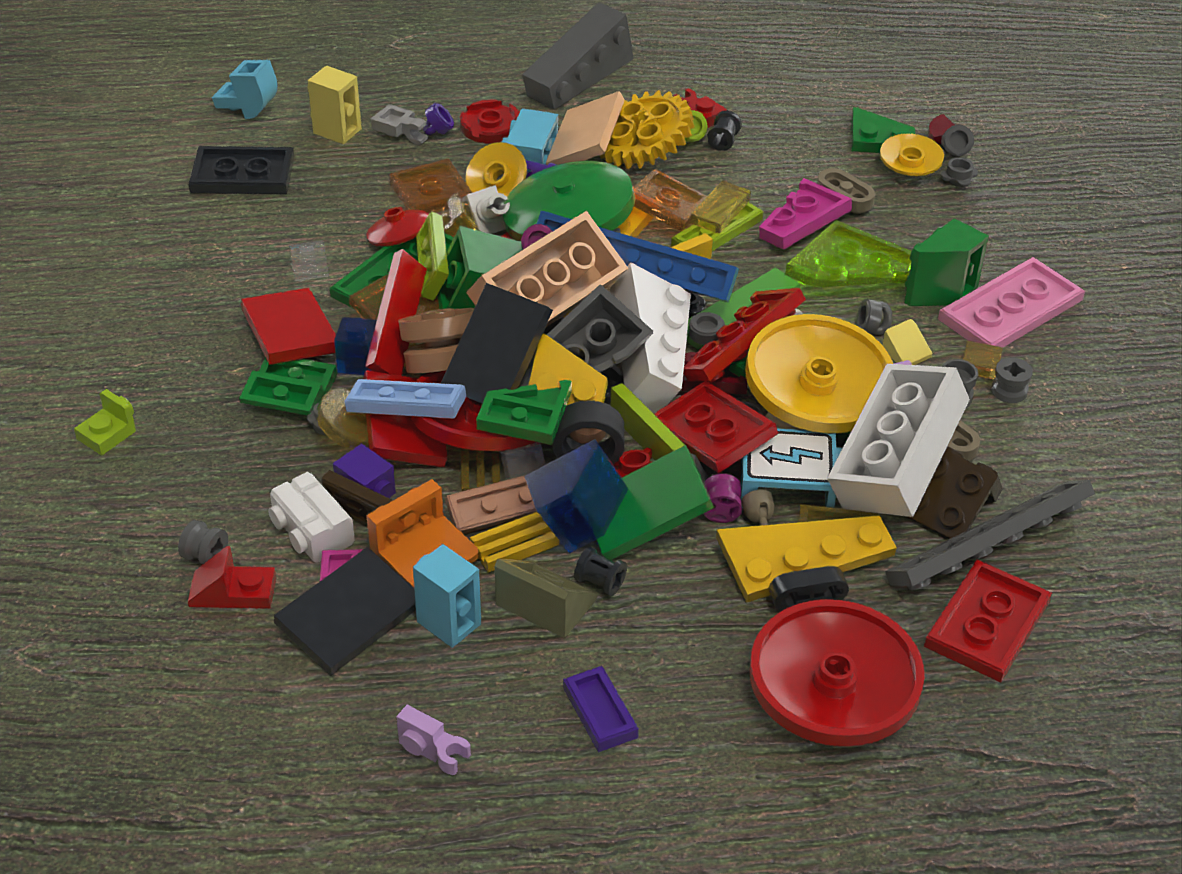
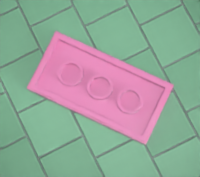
(1011, 304)

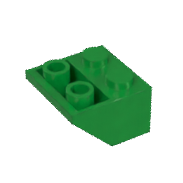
(946, 265)

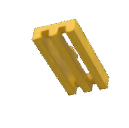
(511, 537)

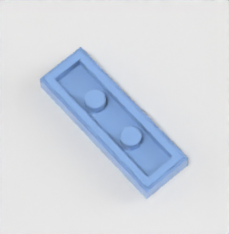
(405, 398)

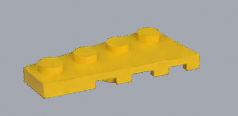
(767, 551)

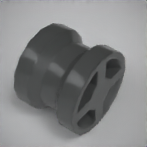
(1011, 380)
(201, 542)

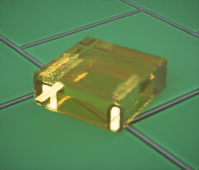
(983, 357)

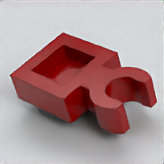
(704, 105)

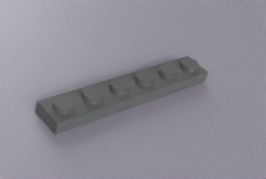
(978, 541)

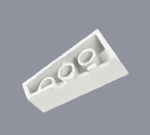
(657, 366)

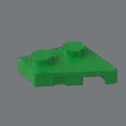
(871, 130)
(525, 412)

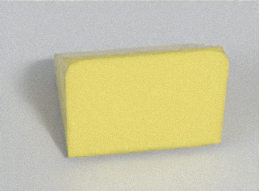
(906, 343)

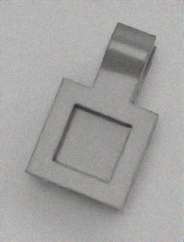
(396, 120)

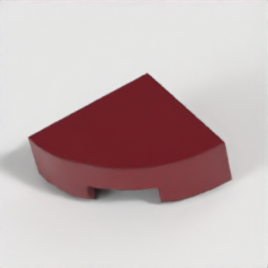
(938, 127)

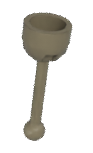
(758, 506)

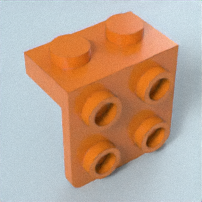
(415, 527)

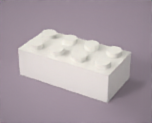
(899, 439)

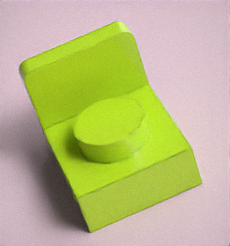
(108, 425)

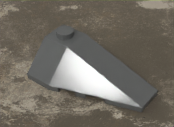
(598, 332)

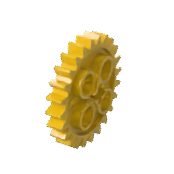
(649, 129)

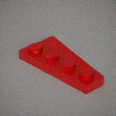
(737, 337)

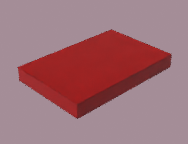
(289, 325)
(716, 425)
(398, 437)
(988, 620)

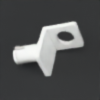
(487, 209)

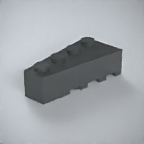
(580, 57)

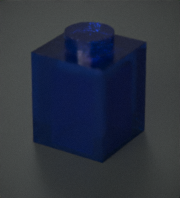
(353, 344)

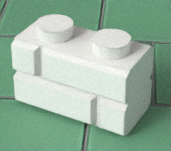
(310, 517)

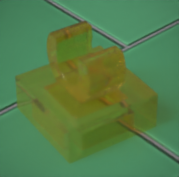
(457, 216)

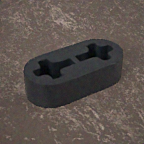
(807, 586)

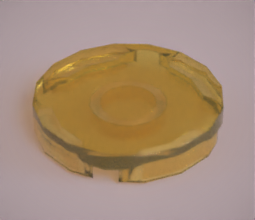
(338, 424)

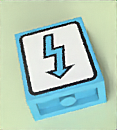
(792, 462)

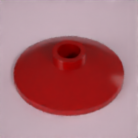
(396, 227)

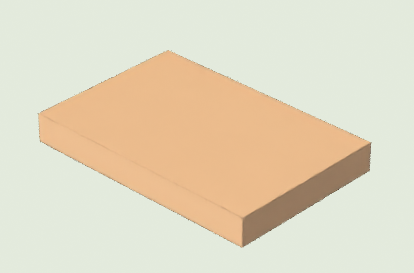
(586, 130)

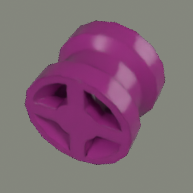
(725, 495)

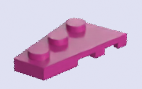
(803, 214)

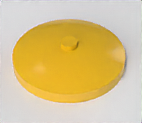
(815, 371)

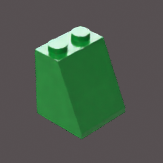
(469, 258)

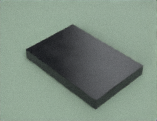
(241, 170)
(497, 343)
(347, 611)

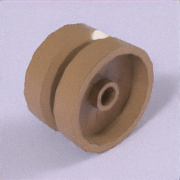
(440, 335)

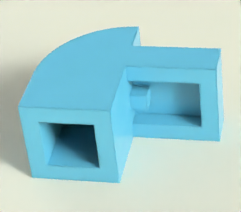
(250, 88)

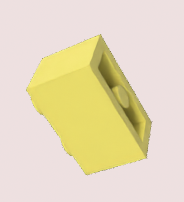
(334, 104)

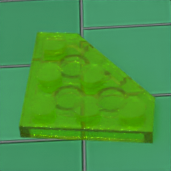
(849, 258)

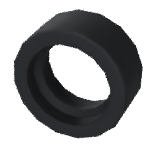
(591, 415)

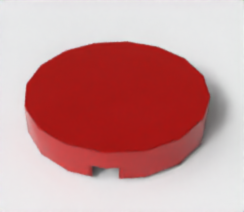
(487, 121)

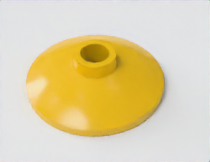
(912, 154)
(491, 163)

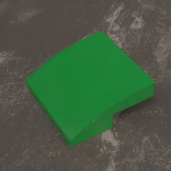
(289, 385)

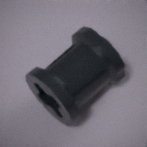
(725, 127)
(600, 571)

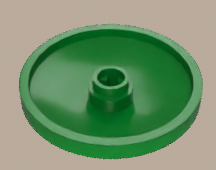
(568, 192)

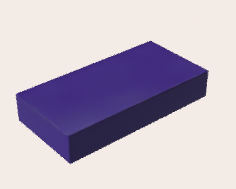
(600, 708)

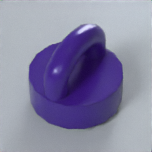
(438, 120)

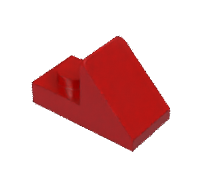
(230, 586)

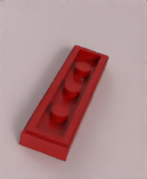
(398, 302)

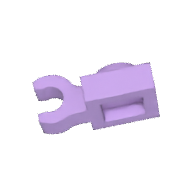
(426, 737)

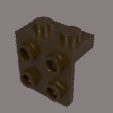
(956, 494)

